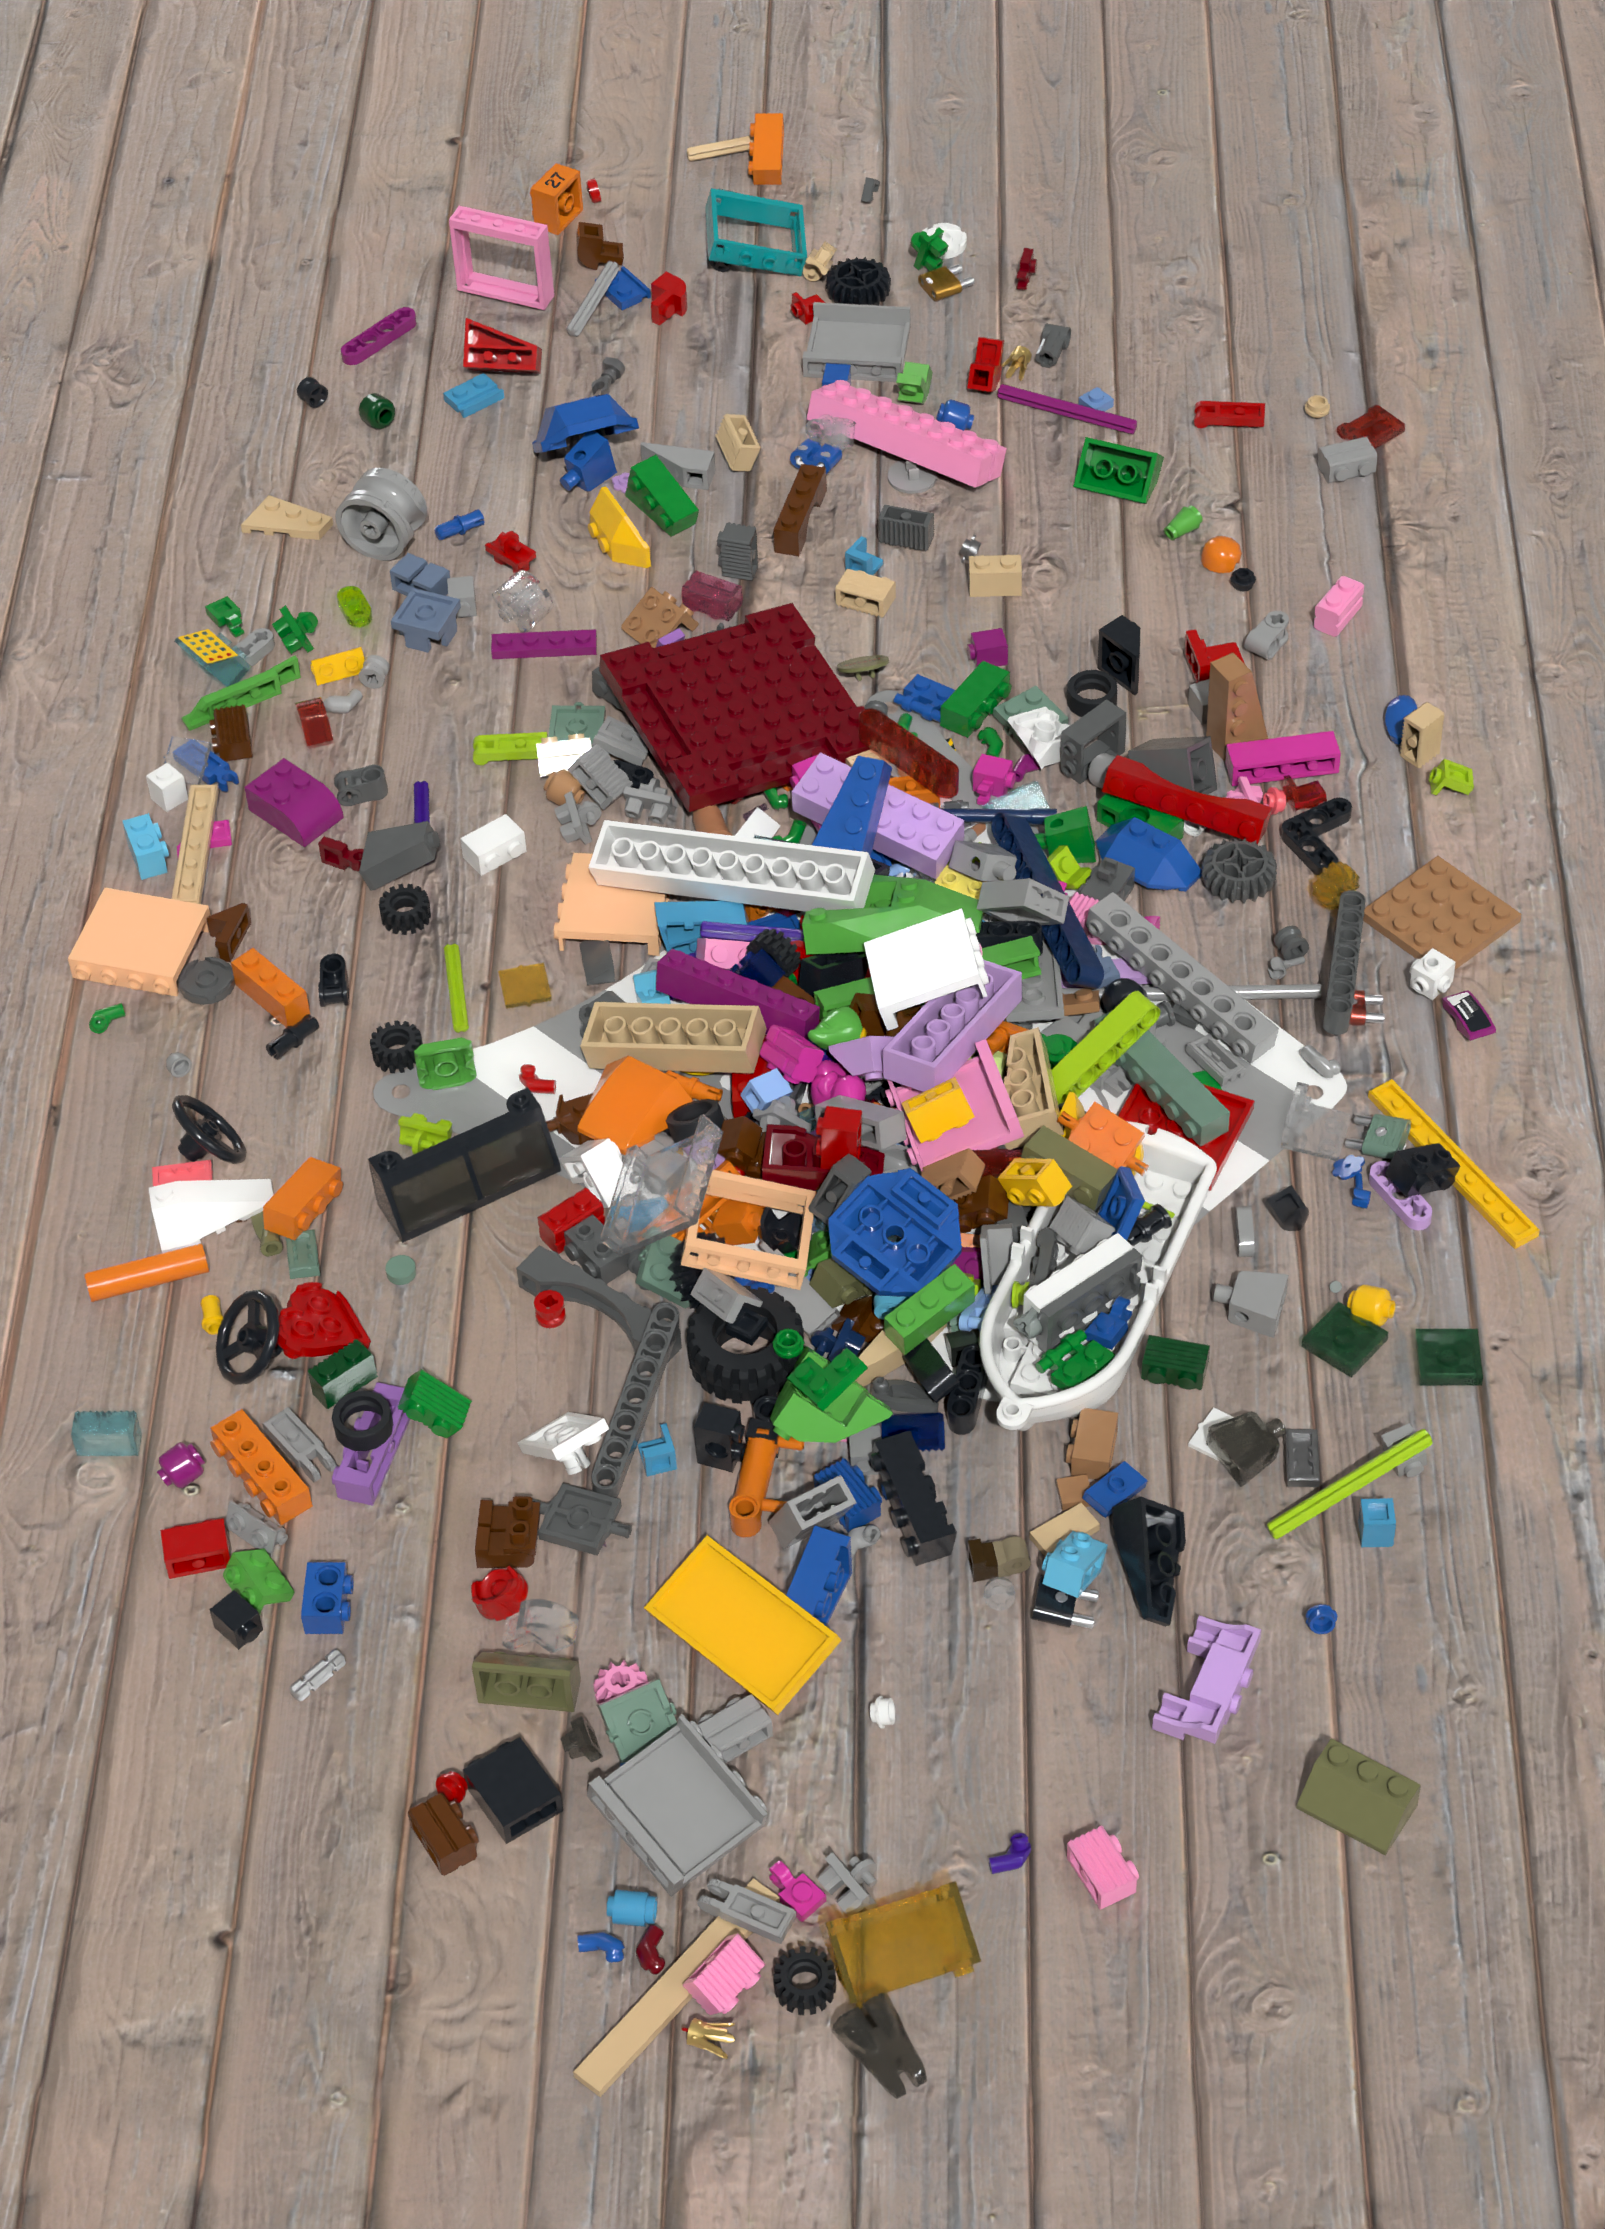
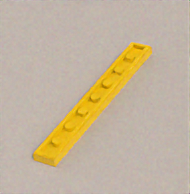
(1470, 1179)

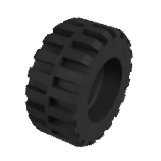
(740, 1375)

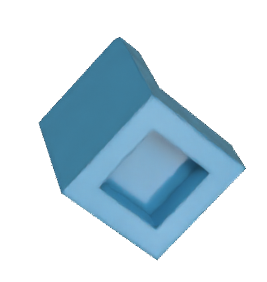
(858, 559)
(658, 1454)
(1377, 1522)

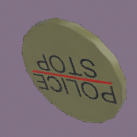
(864, 663)

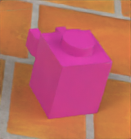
(992, 777)

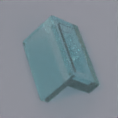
(1023, 798)

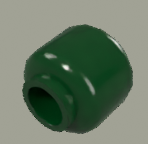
(377, 411)

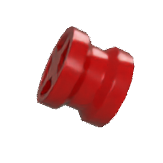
(555, 1314)

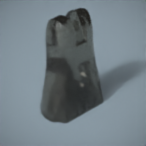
(881, 2044)

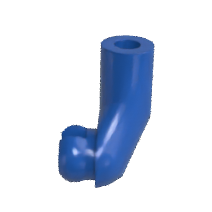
(604, 1942)

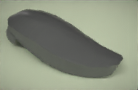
(904, 1396)

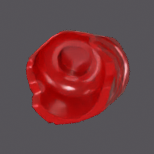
(499, 1593)

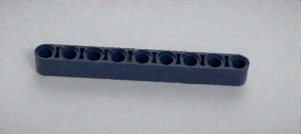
(1065, 940)

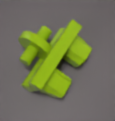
(421, 1134)

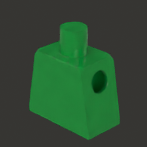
(1070, 829)

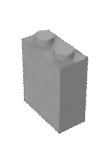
(817, 1507)

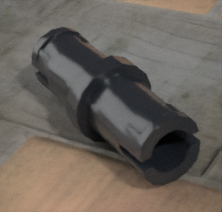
(292, 1036)

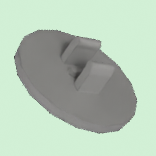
(911, 477)

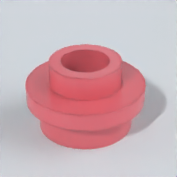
(1276, 799)

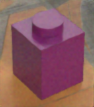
(988, 647)

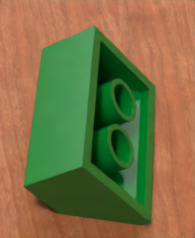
(1118, 470)

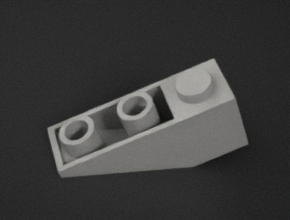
(688, 466)

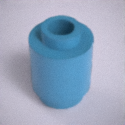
(632, 1908)

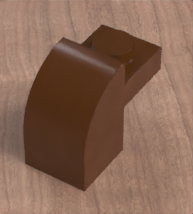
(592, 248)

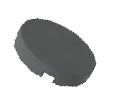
(206, 981)

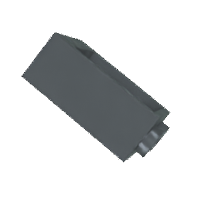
(1104, 721)

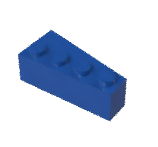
(857, 808)
(822, 1573)

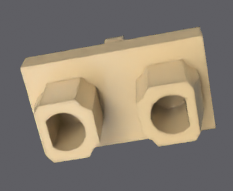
(819, 262)

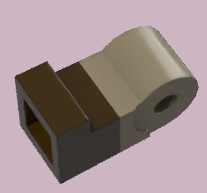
(997, 1558)

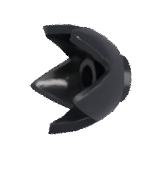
(780, 1233)

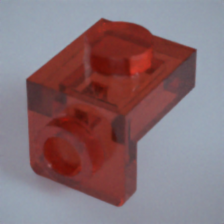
(1305, 795)

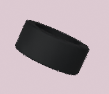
(1090, 680)
(684, 1119)
(358, 1402)

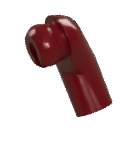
(647, 1952)

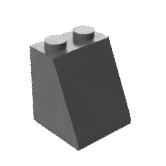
(1180, 761)

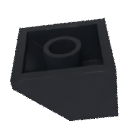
(1120, 652)

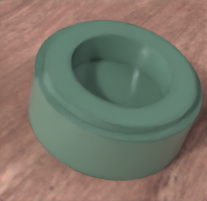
(400, 1269)

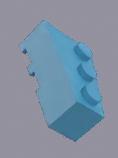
(682, 921)

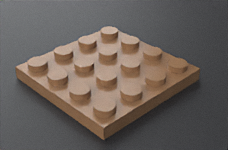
(1442, 912)

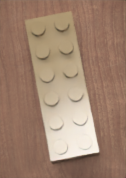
(675, 1036)

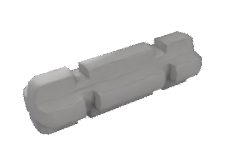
(317, 1675)

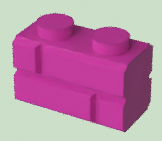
(791, 1054)

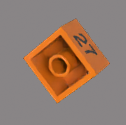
(557, 198)

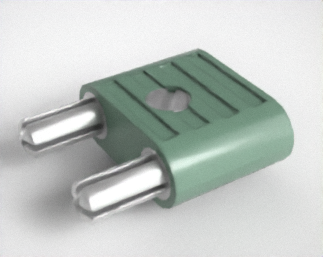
(1383, 1137)

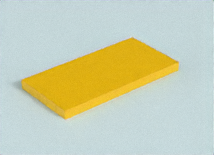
(742, 1624)

